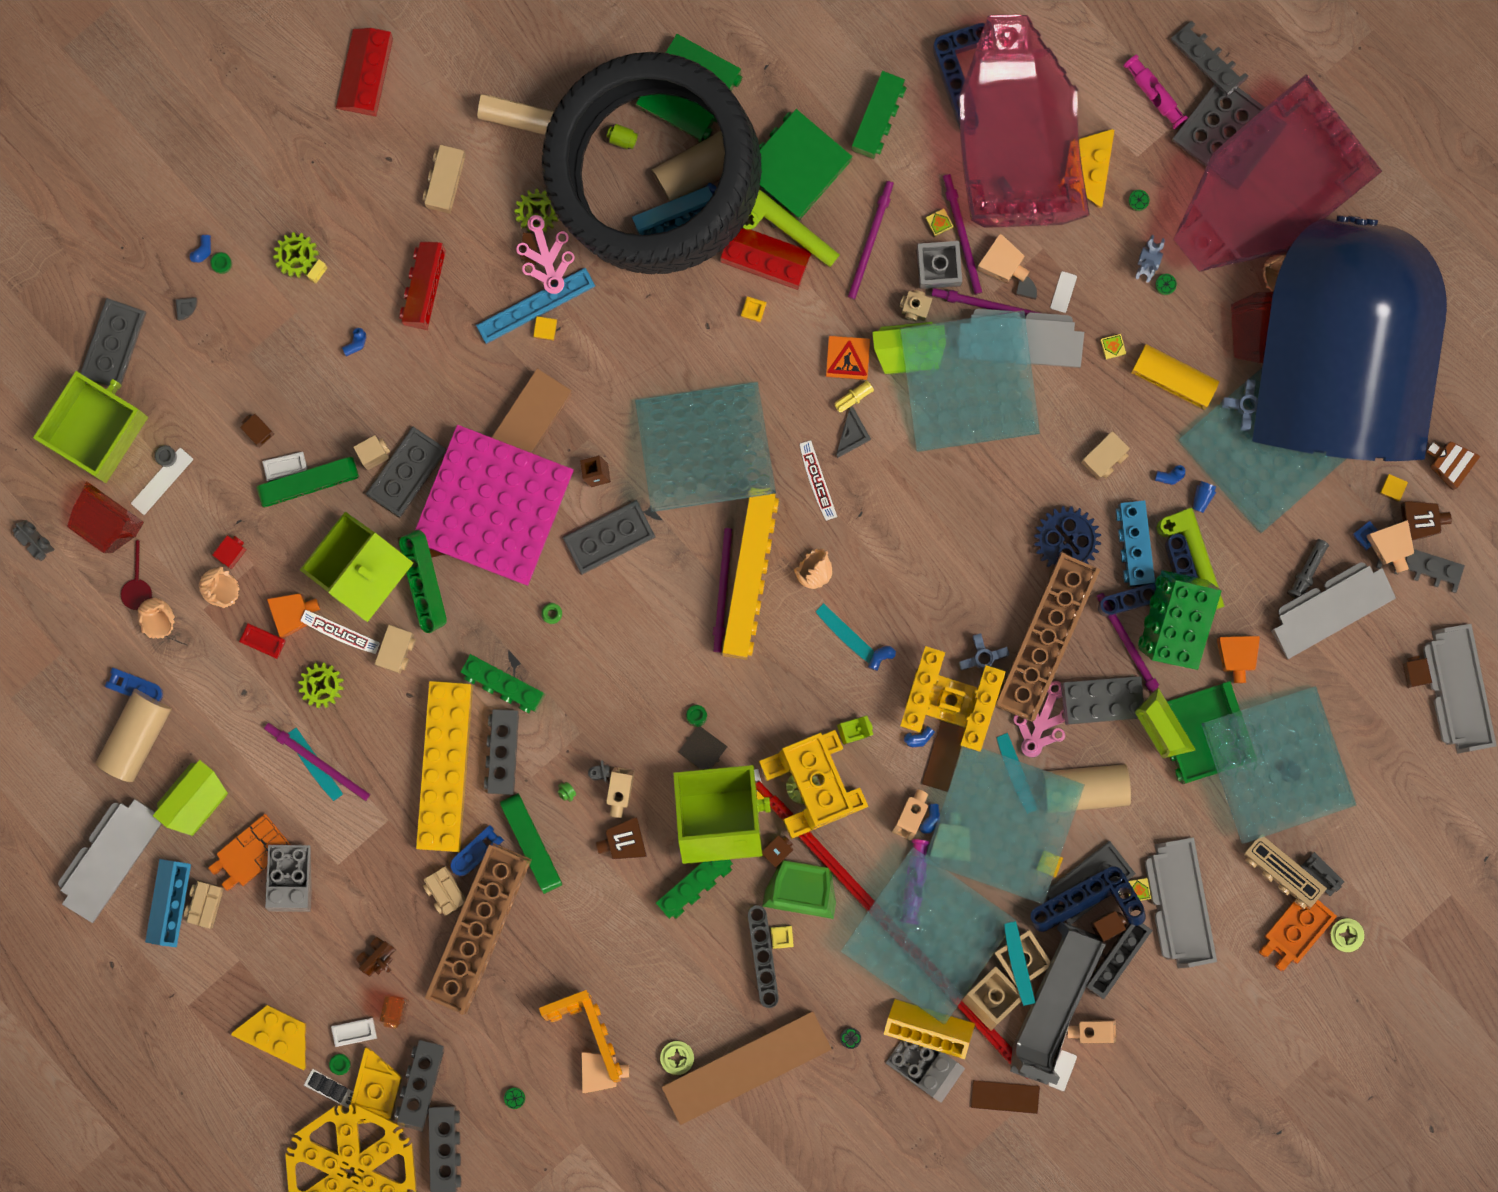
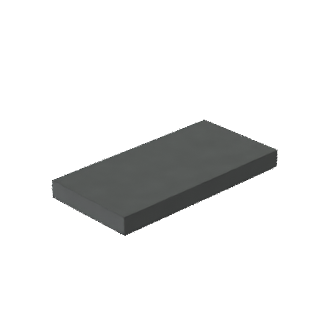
(113, 342)
(406, 472)
(609, 537)
(1099, 861)

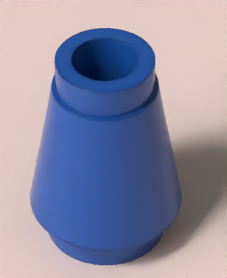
(1203, 496)

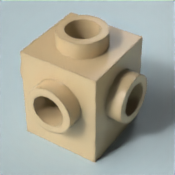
(913, 313)

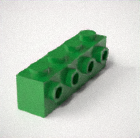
(878, 114)
(502, 683)
(689, 888)

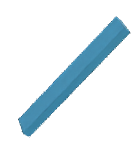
(534, 306)

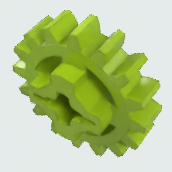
(543, 204)
(290, 261)
(326, 676)

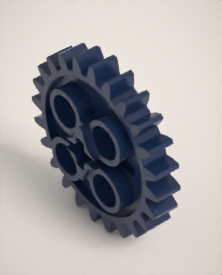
(1081, 527)

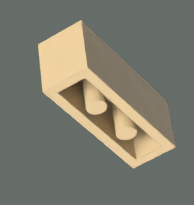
(444, 179)

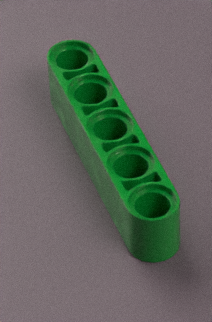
(307, 482)
(423, 582)
(531, 843)

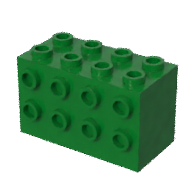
(1179, 619)

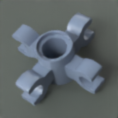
(1150, 258)
(1231, 403)
(980, 647)

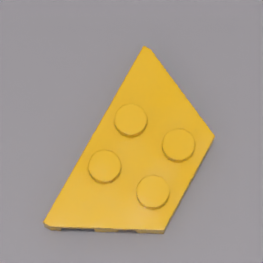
(1095, 160)
(276, 1034)
(376, 1085)

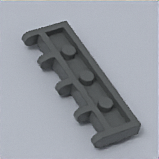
(1207, 59)
(1433, 567)

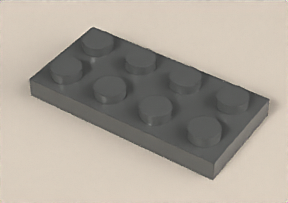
(1101, 700)

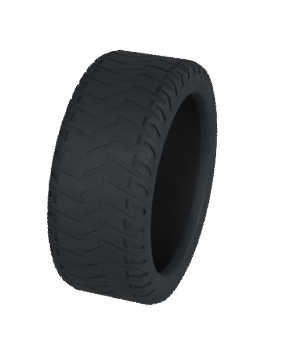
(599, 95)

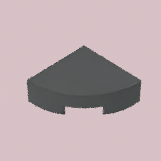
(1027, 289)
(185, 307)

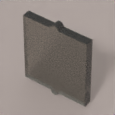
(702, 749)

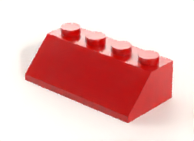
(365, 71)
(767, 257)
(423, 285)

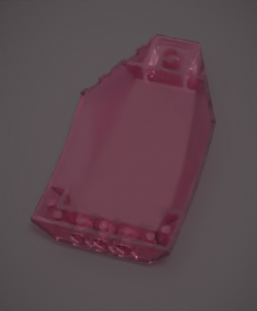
(1020, 131)
(1273, 181)

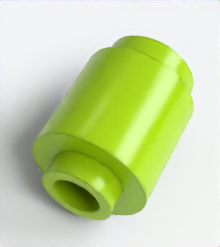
(622, 136)

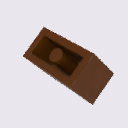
(1108, 925)

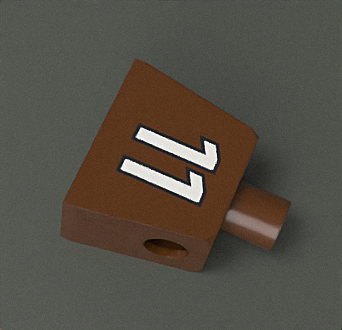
(1424, 519)
(623, 841)

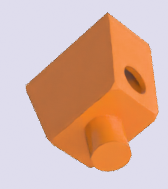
(288, 612)
(1238, 655)

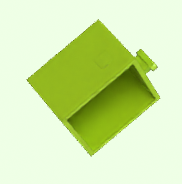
(91, 426)
(356, 566)
(718, 814)

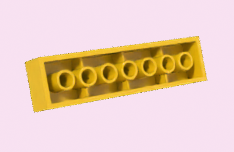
(748, 576)
(444, 766)

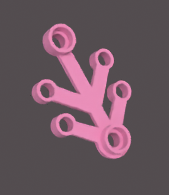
(546, 257)
(1041, 724)

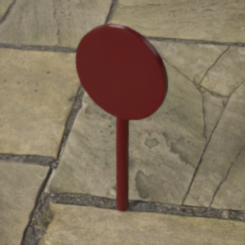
(135, 590)

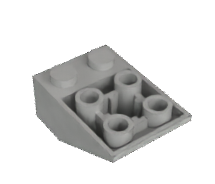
(289, 878)
(926, 1068)

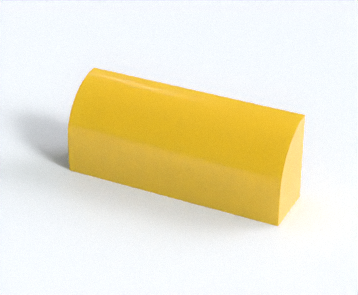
(1175, 377)
(920, 1028)

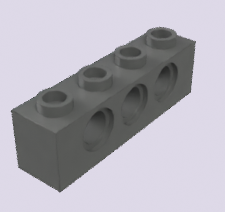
(507, 784)
(1118, 959)
(416, 1118)
(438, 1182)

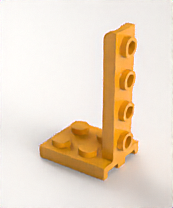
(574, 1005)

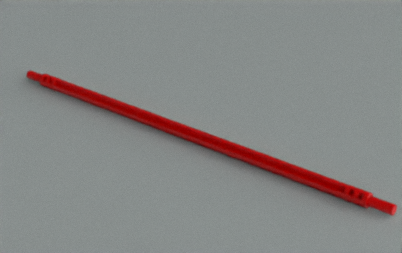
(866, 901)

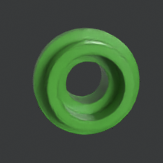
(551, 606)
(566, 791)

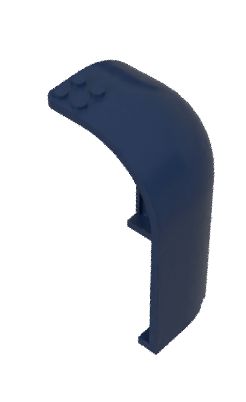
(1353, 344)

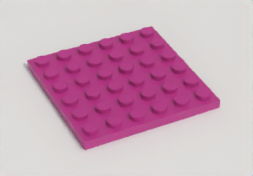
(493, 505)

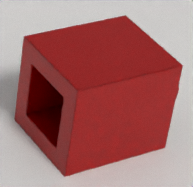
(230, 551)

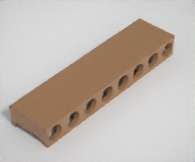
(533, 412)
(1047, 637)
(478, 928)
(746, 1068)

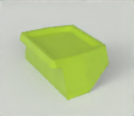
(889, 347)
(1163, 726)
(191, 799)

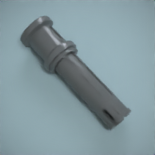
(1304, 579)

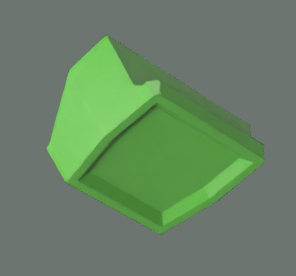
(801, 890)

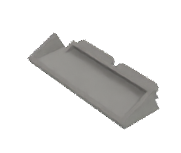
(1049, 338)
(1323, 614)
(1459, 689)
(113, 852)
(1181, 904)

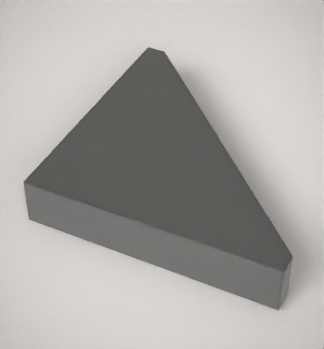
(853, 434)

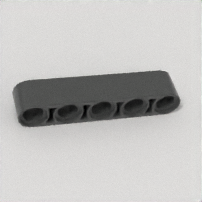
(760, 967)

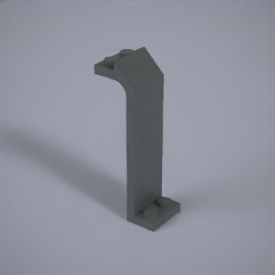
(1055, 1004)

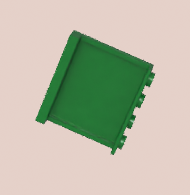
(684, 113)
(800, 163)
(1191, 713)

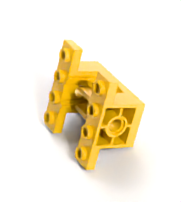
(973, 703)
(822, 802)

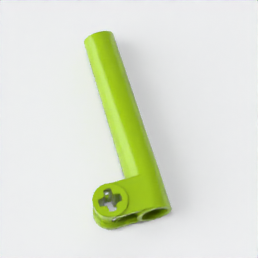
(792, 227)
(1186, 524)

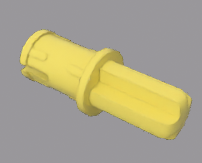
(854, 396)

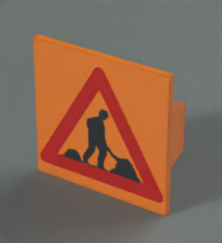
(848, 357)

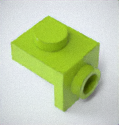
(855, 730)

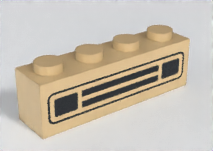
(1285, 872)

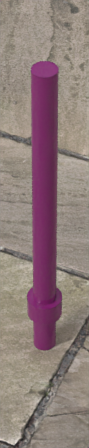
(951, 196)
(883, 203)
(953, 296)
(719, 629)
(1151, 683)
(284, 738)

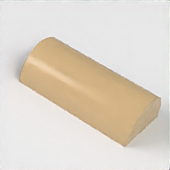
(514, 114)
(692, 168)
(133, 736)
(1103, 786)

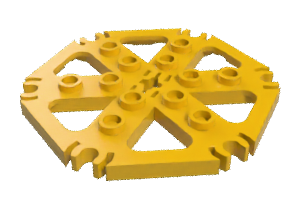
(349, 1152)

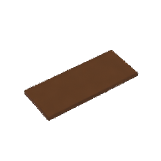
(944, 756)
(1005, 1097)

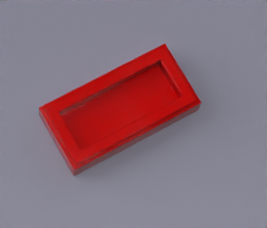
(262, 641)

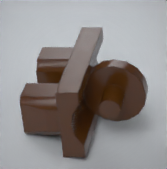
(378, 960)

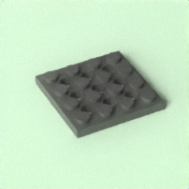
(1227, 118)

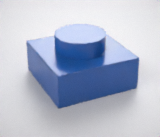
(1361, 534)

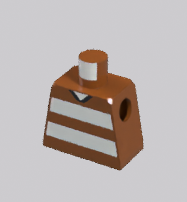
(1452, 462)

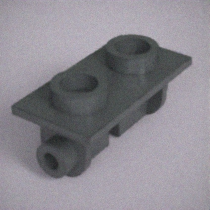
(27, 532)
(600, 772)
(1323, 873)

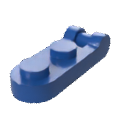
(132, 682)
(474, 852)

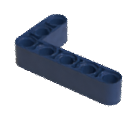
(949, 55)
(1137, 593)
(1089, 899)

